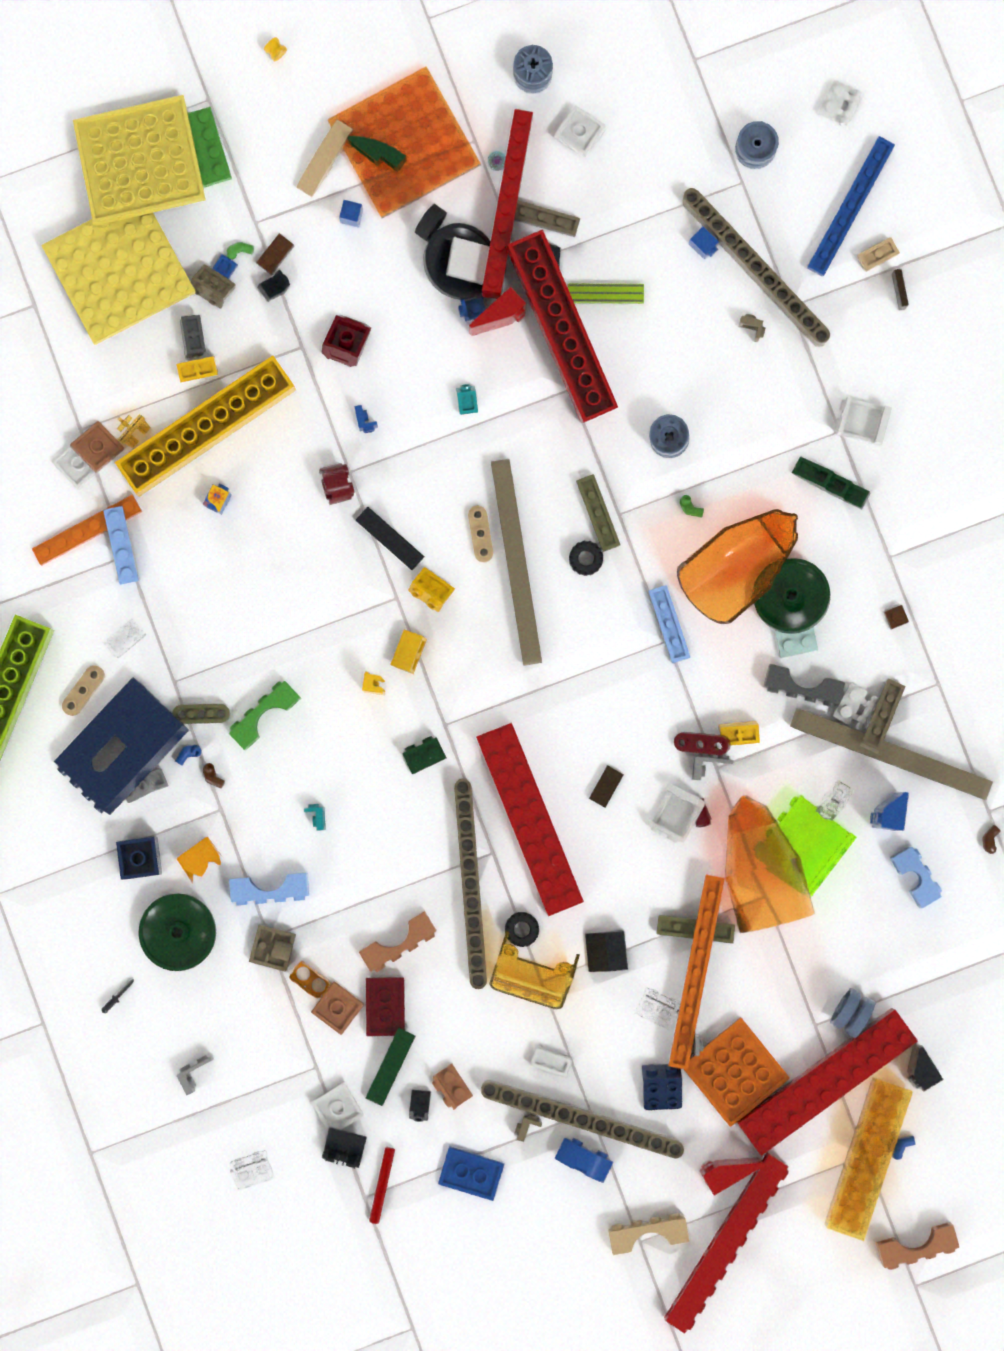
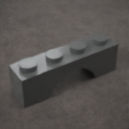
(779, 679)

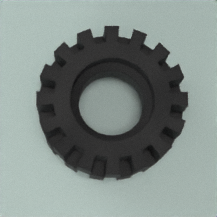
(586, 569)
(533, 925)

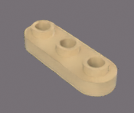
(484, 542)
(91, 686)

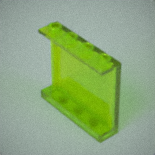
(815, 839)

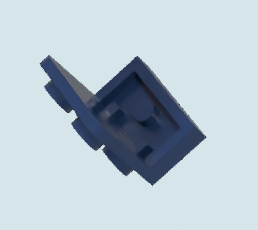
(661, 1087)

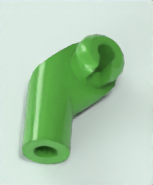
(238, 247)
(688, 507)

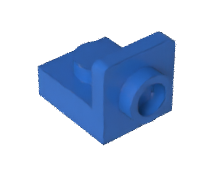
(471, 308)
(362, 416)

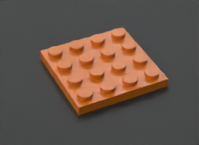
(736, 1072)

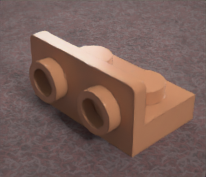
(452, 1086)

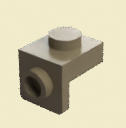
(750, 322)
(522, 1128)

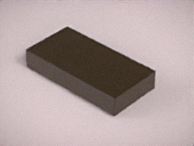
(900, 290)
(606, 786)

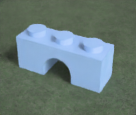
(926, 890)

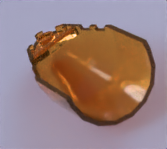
(738, 565)
(763, 870)

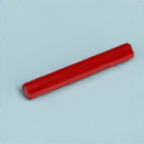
(382, 1185)

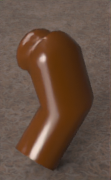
(210, 776)
(989, 841)

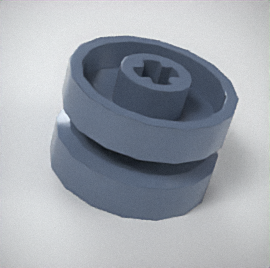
(767, 143)
(853, 1012)

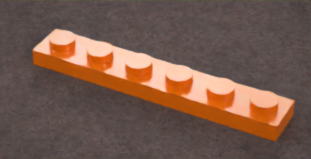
(81, 532)

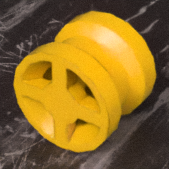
(275, 49)

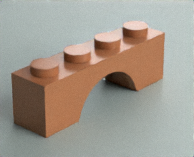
(376, 954)
(941, 1239)

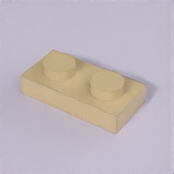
(878, 254)

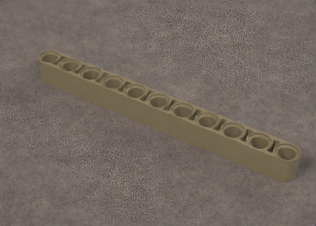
(757, 276)
(516, 562)
(892, 755)
(468, 893)
(574, 1112)

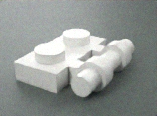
(834, 100)
(849, 705)

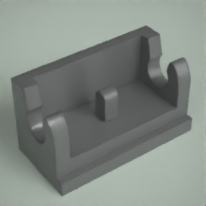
(192, 335)

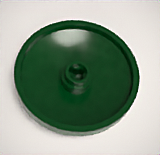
(796, 598)
(177, 932)

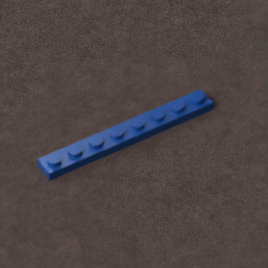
(851, 206)

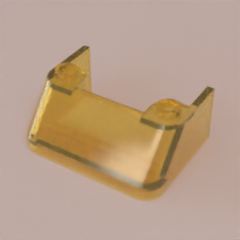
(531, 980)

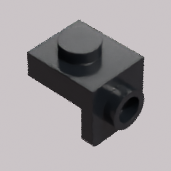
(274, 286)
(419, 1105)

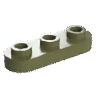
(210, 710)

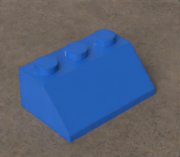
(891, 813)

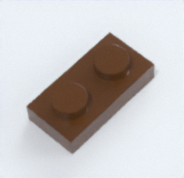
(275, 254)

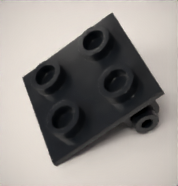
(344, 1147)

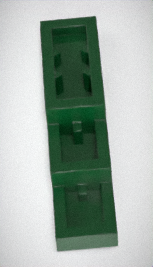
(830, 482)
(390, 1067)

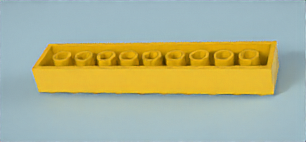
(205, 426)

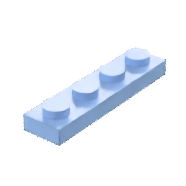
(121, 545)
(669, 624)

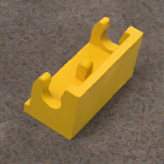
(197, 369)
(408, 651)
(370, 682)
(741, 732)

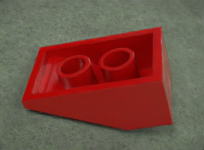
(500, 313)
(725, 1173)

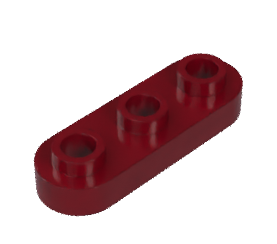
(709, 743)

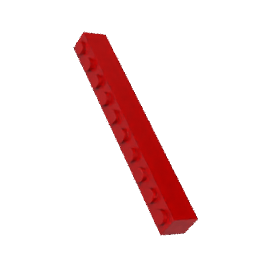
(507, 203)
(725, 1243)

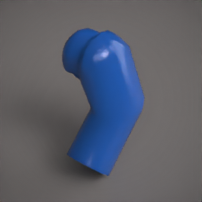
(186, 752)
(900, 1146)

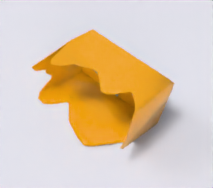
(196, 858)
(308, 983)

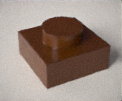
(896, 617)

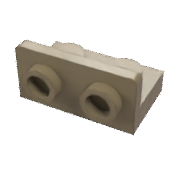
(212, 286)

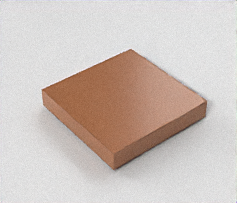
(97, 446)
(337, 1008)

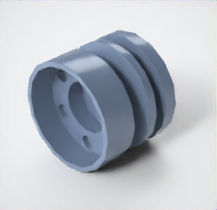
(531, 79)
(669, 425)

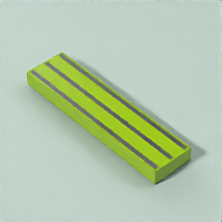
(606, 293)

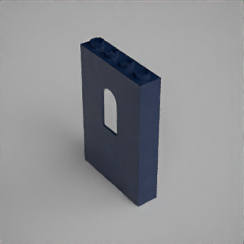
(138, 723)

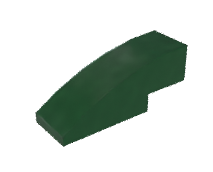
(378, 152)

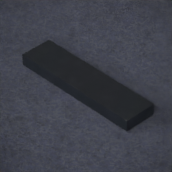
(390, 538)

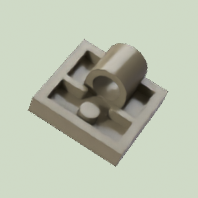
(272, 947)

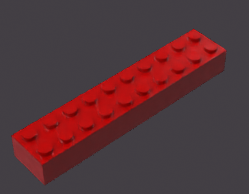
(561, 326)
(530, 819)
(827, 1081)

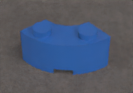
(578, 1157)

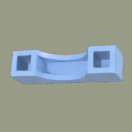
(245, 890)

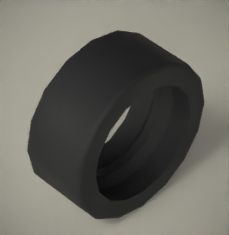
(430, 222)

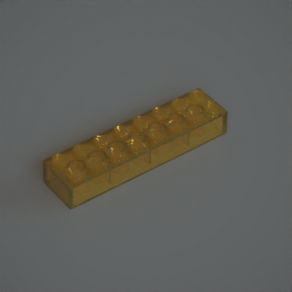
(868, 1158)

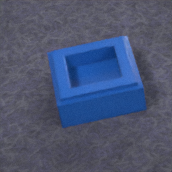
(225, 266)

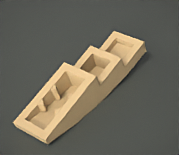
(324, 158)

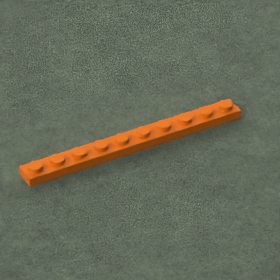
(696, 972)

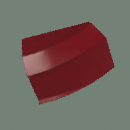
(346, 340)

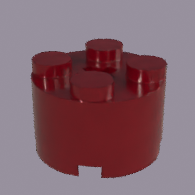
(336, 483)

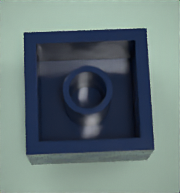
(139, 858)

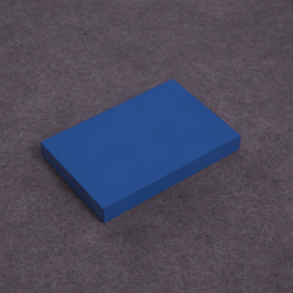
(471, 1173)

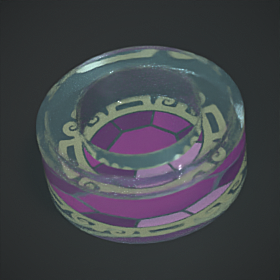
(496, 161)

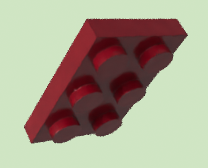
(385, 1005)

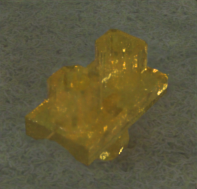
(138, 423)

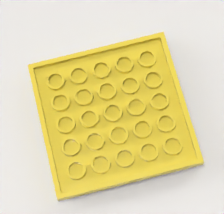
(139, 160)
(118, 273)

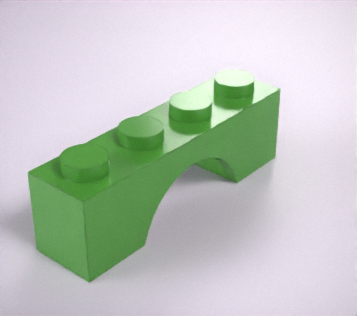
(246, 731)

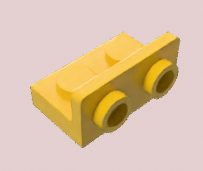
(431, 589)

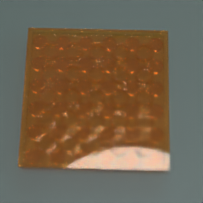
(419, 125)

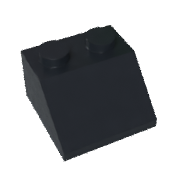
(606, 951)
(922, 1069)

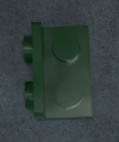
(424, 755)

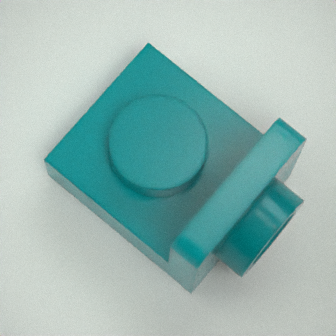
(467, 399)
(319, 818)

